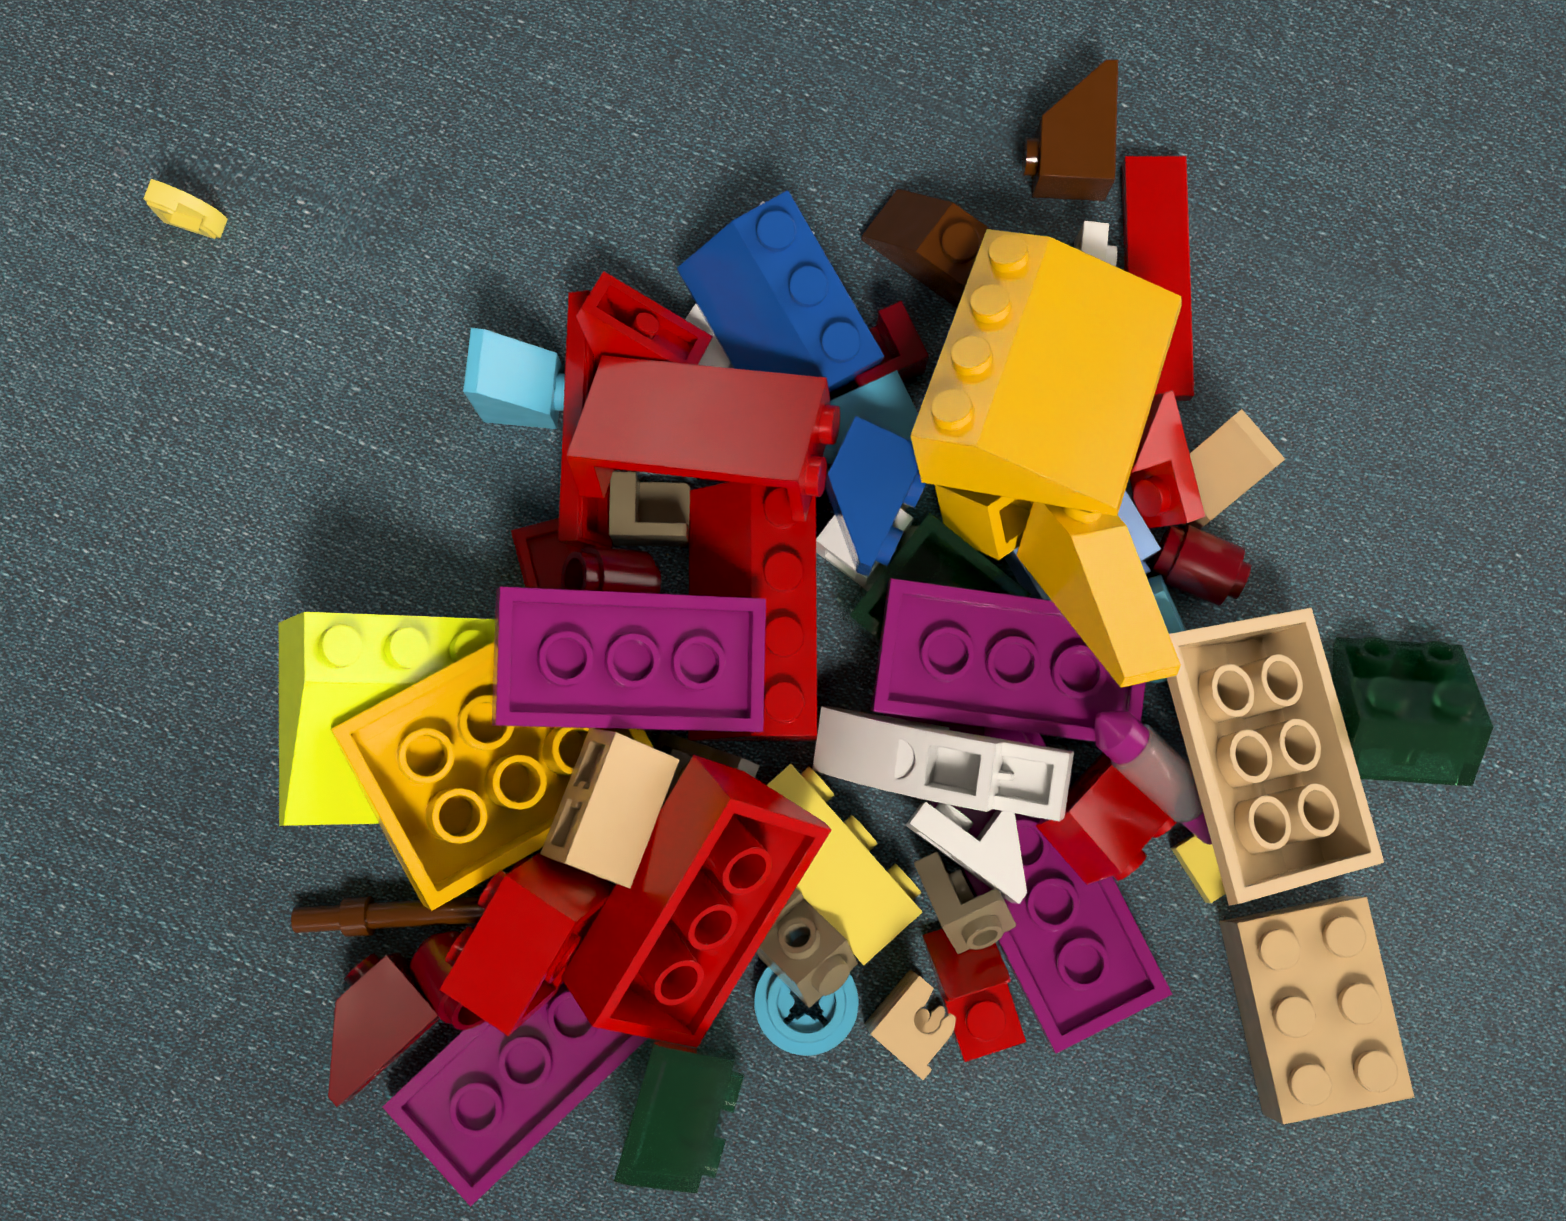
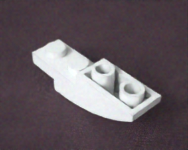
(943, 764)

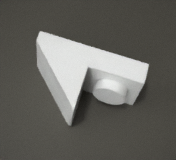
(990, 857)

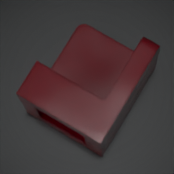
(899, 344)

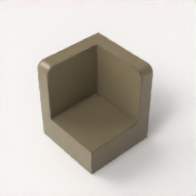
(648, 512)

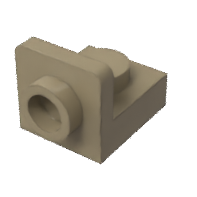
(965, 919)

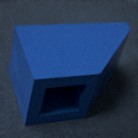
(867, 489)

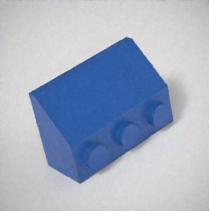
(779, 299)

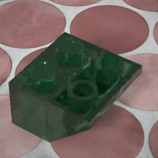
(1411, 710)

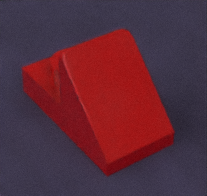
(630, 325)
(1163, 470)
(976, 994)

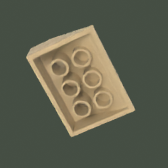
(1271, 755)

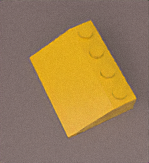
(1044, 376)
(452, 786)

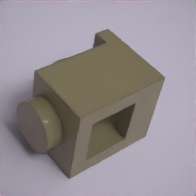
(806, 951)

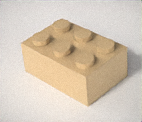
(1316, 1009)

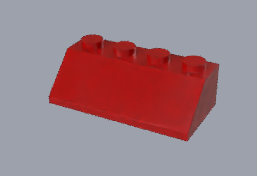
(753, 549)
(697, 907)

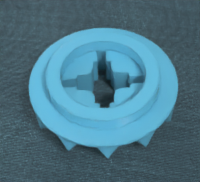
(804, 1034)

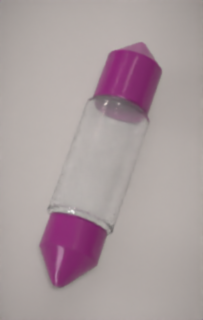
(1152, 767)

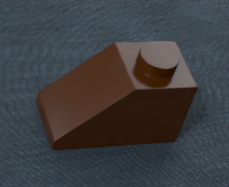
(1077, 141)
(928, 241)

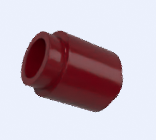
(1201, 564)
(611, 571)
(430, 972)

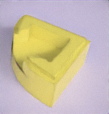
(184, 210)

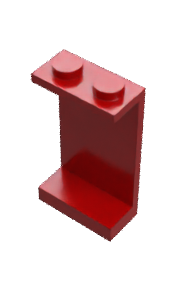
(705, 427)

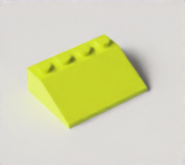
(336, 670)

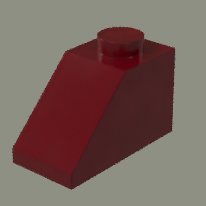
(375, 1023)

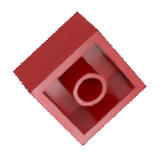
(523, 939)

